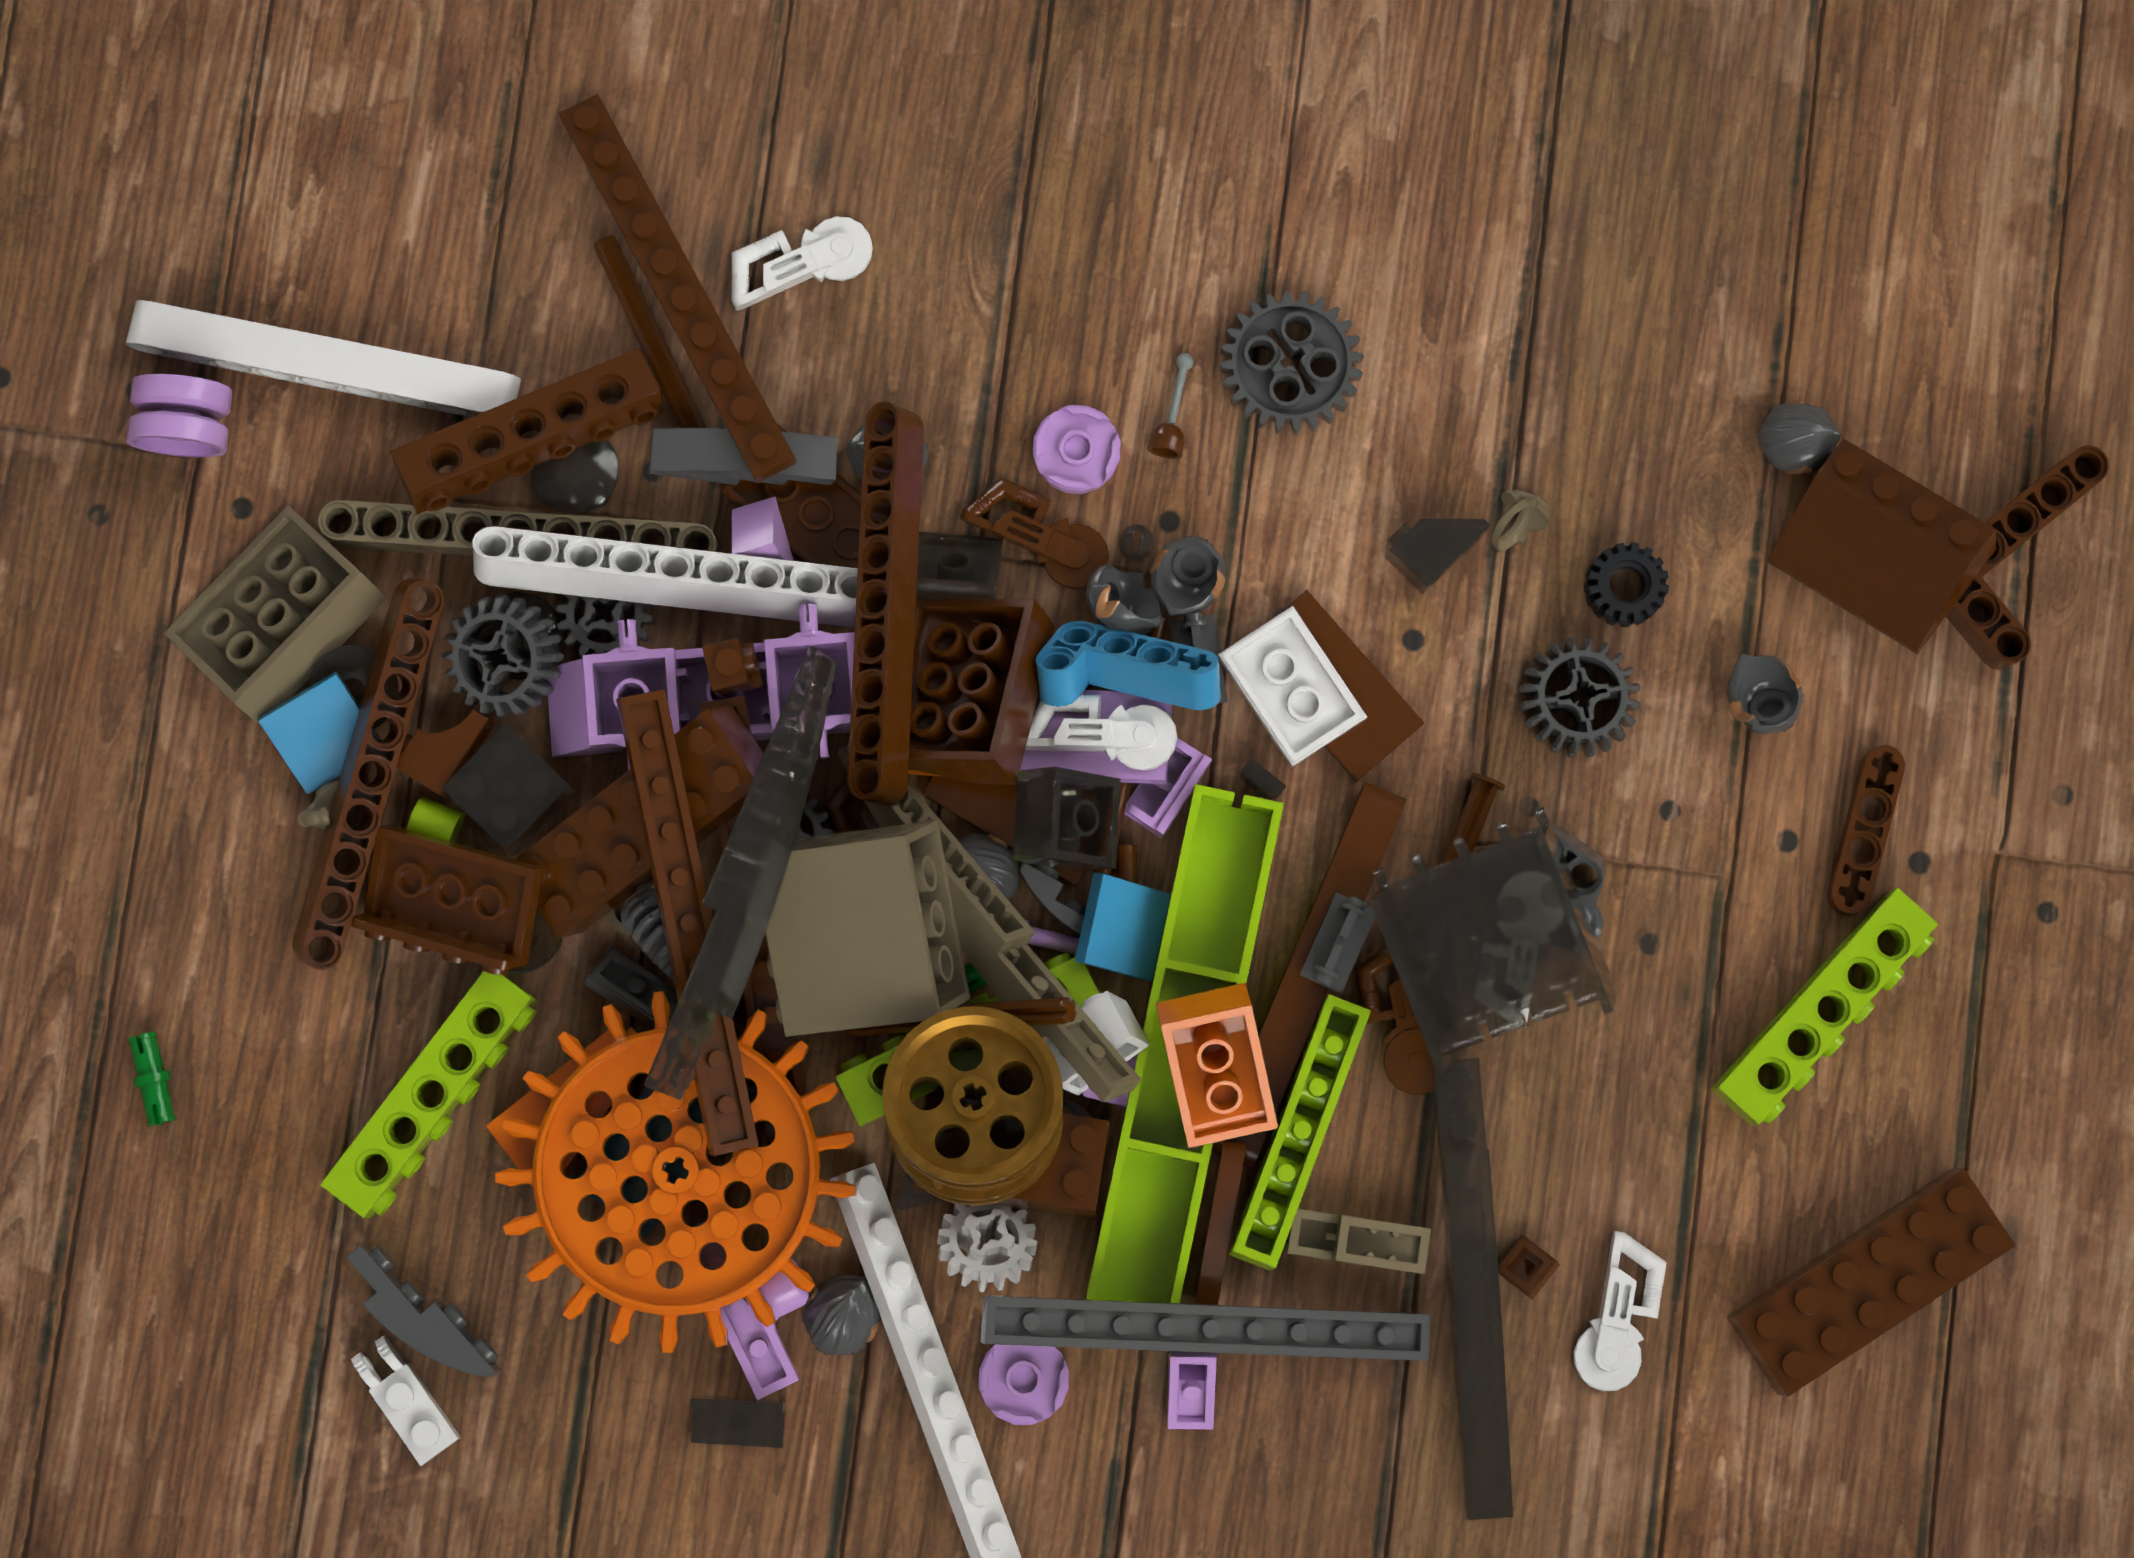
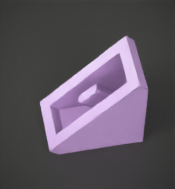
(760, 531)

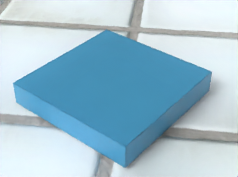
(314, 730)
(1122, 927)

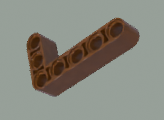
(2035, 515)

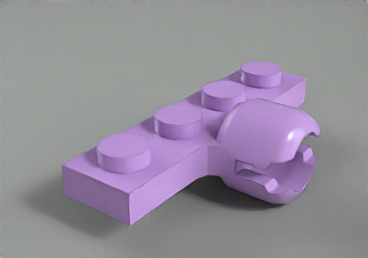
(754, 1344)

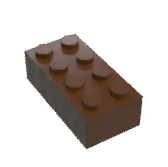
(1071, 1180)

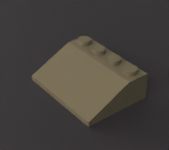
(274, 614)

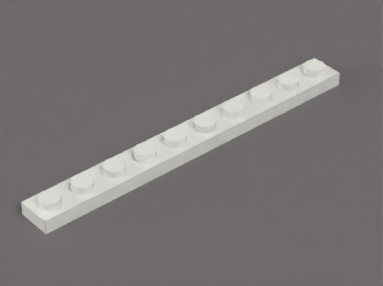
(925, 1367)

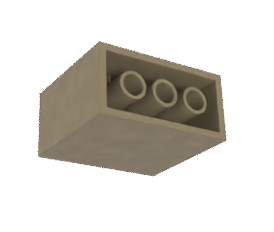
(865, 931)

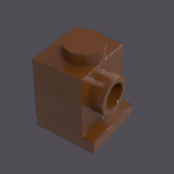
(732, 667)

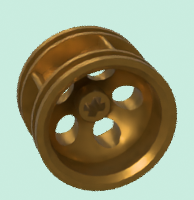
(985, 1171)

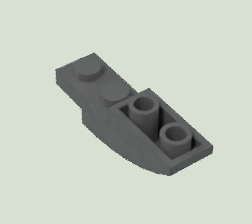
(433, 1332)

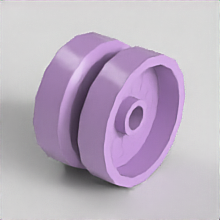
(179, 415)

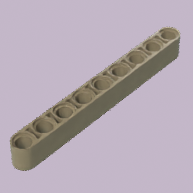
(457, 520)

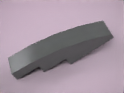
(714, 457)

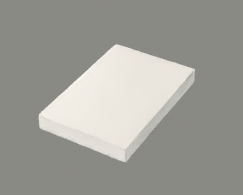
(1292, 686)

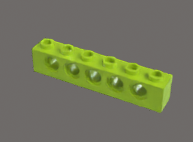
(859, 1072)
(1740, 1083)
(1299, 1133)
(349, 1177)

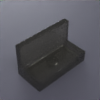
(738, 1421)

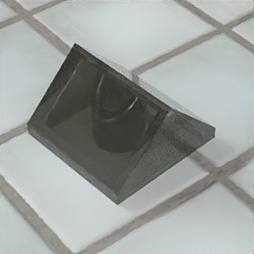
(958, 566)

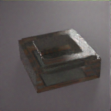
(1262, 781)

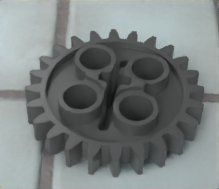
(1257, 382)

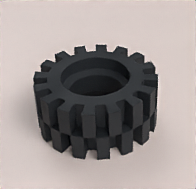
(1645, 566)

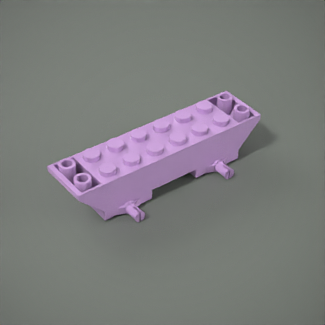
(584, 698)

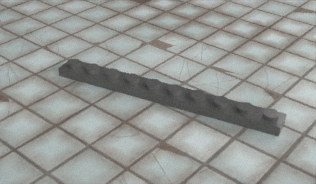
(1204, 1328)

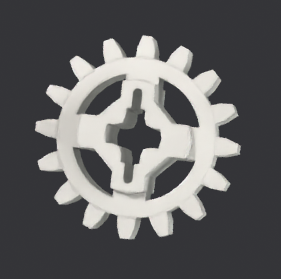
(996, 1259)

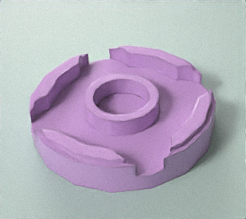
(1076, 449)
(1023, 1382)

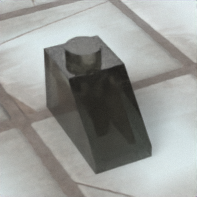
(1432, 548)

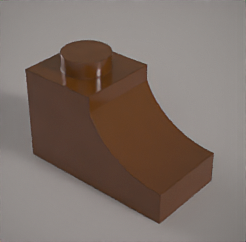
(438, 756)

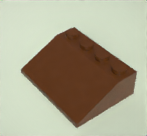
(1882, 546)
(975, 686)

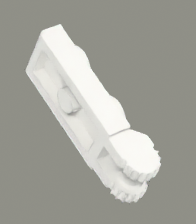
(407, 1404)

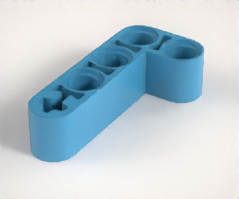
(1126, 663)

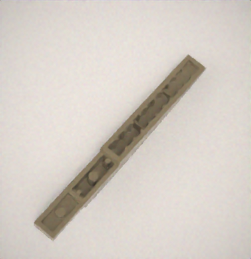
(996, 944)

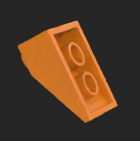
(1217, 1065)

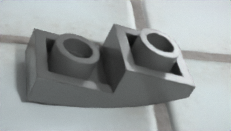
(1046, 889)

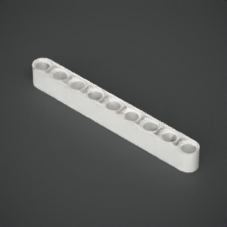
(318, 360)
(663, 575)

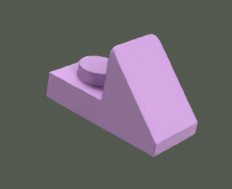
(1191, 1390)

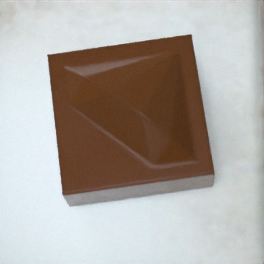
(1527, 1267)

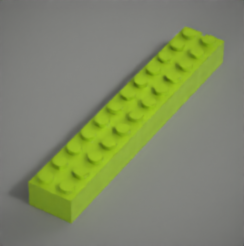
(1202, 948)

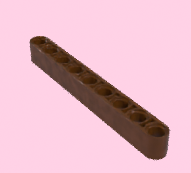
(885, 605)
(373, 795)
(1299, 998)

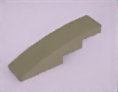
(1358, 1241)

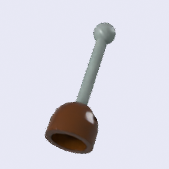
(1168, 438)

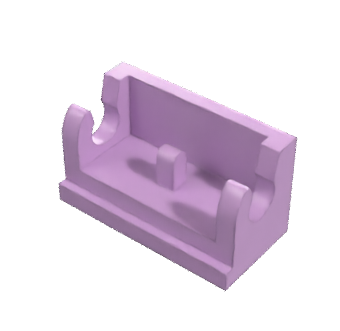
(1159, 804)

